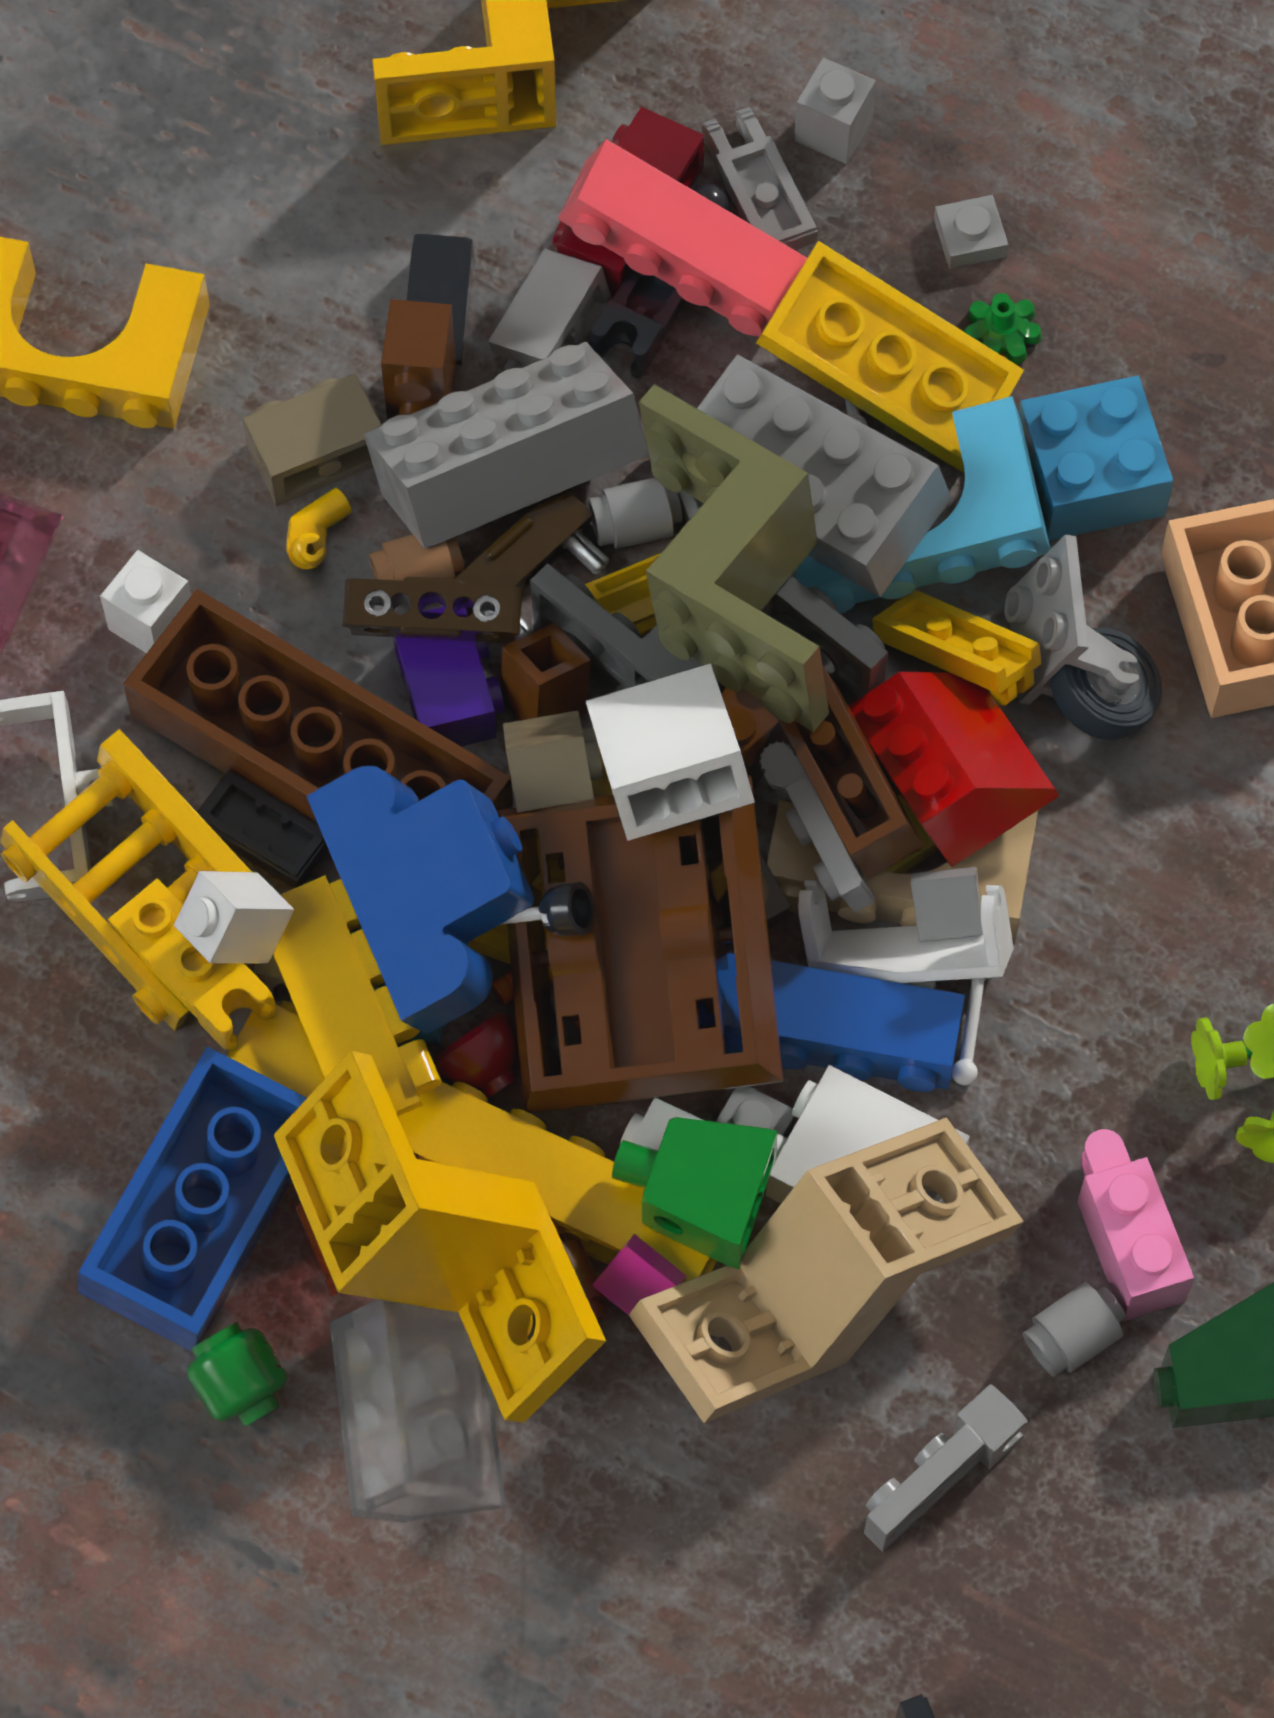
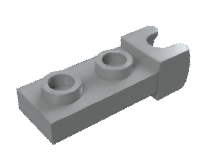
(981, 1434)

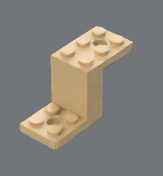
(825, 1269)

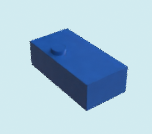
(194, 1203)

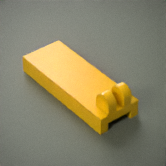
(960, 644)

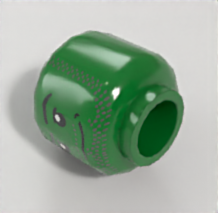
(237, 1374)

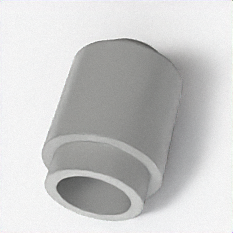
(634, 513)
(1075, 1328)

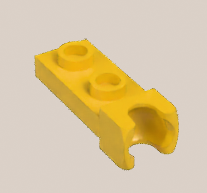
(205, 988)

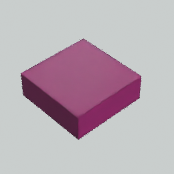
(636, 1274)

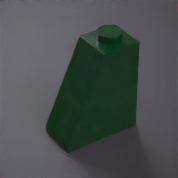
(1222, 1367)

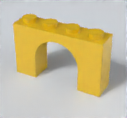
(131, 378)

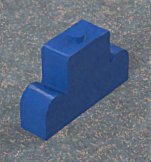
(423, 885)

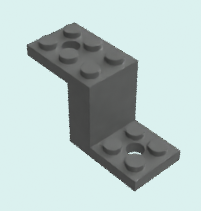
(624, 660)

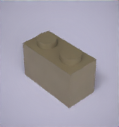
(311, 437)
(551, 761)

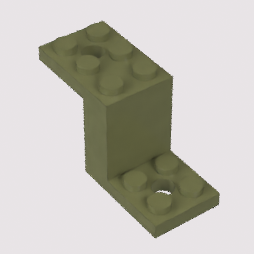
(733, 558)

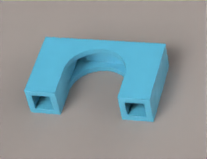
(990, 527)

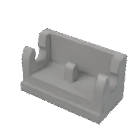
(551, 309)

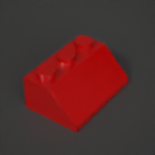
(952, 758)

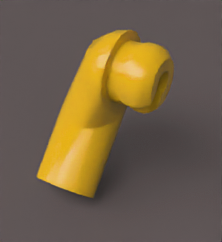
(309, 527)

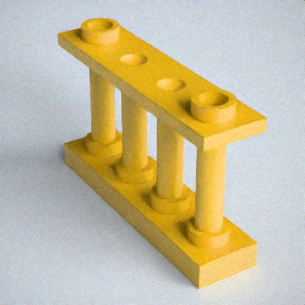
(165, 821)

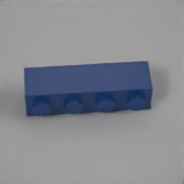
(853, 1024)

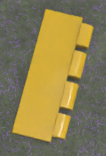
(334, 994)

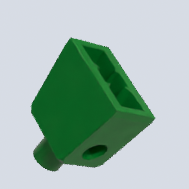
(702, 1183)

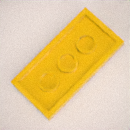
(884, 352)

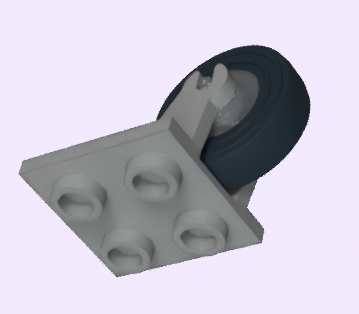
(1094, 674)

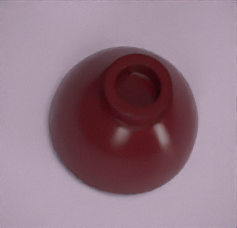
(481, 1056)

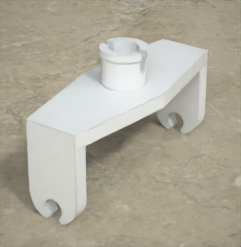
(45, 707)
(896, 952)

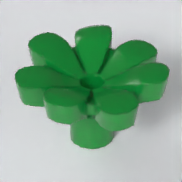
(1004, 326)

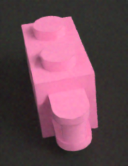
(1131, 1228)

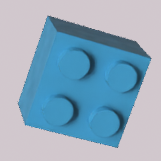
(1096, 457)

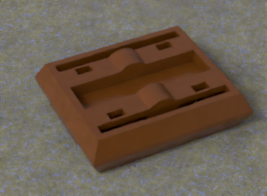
(642, 964)

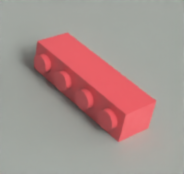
(680, 238)

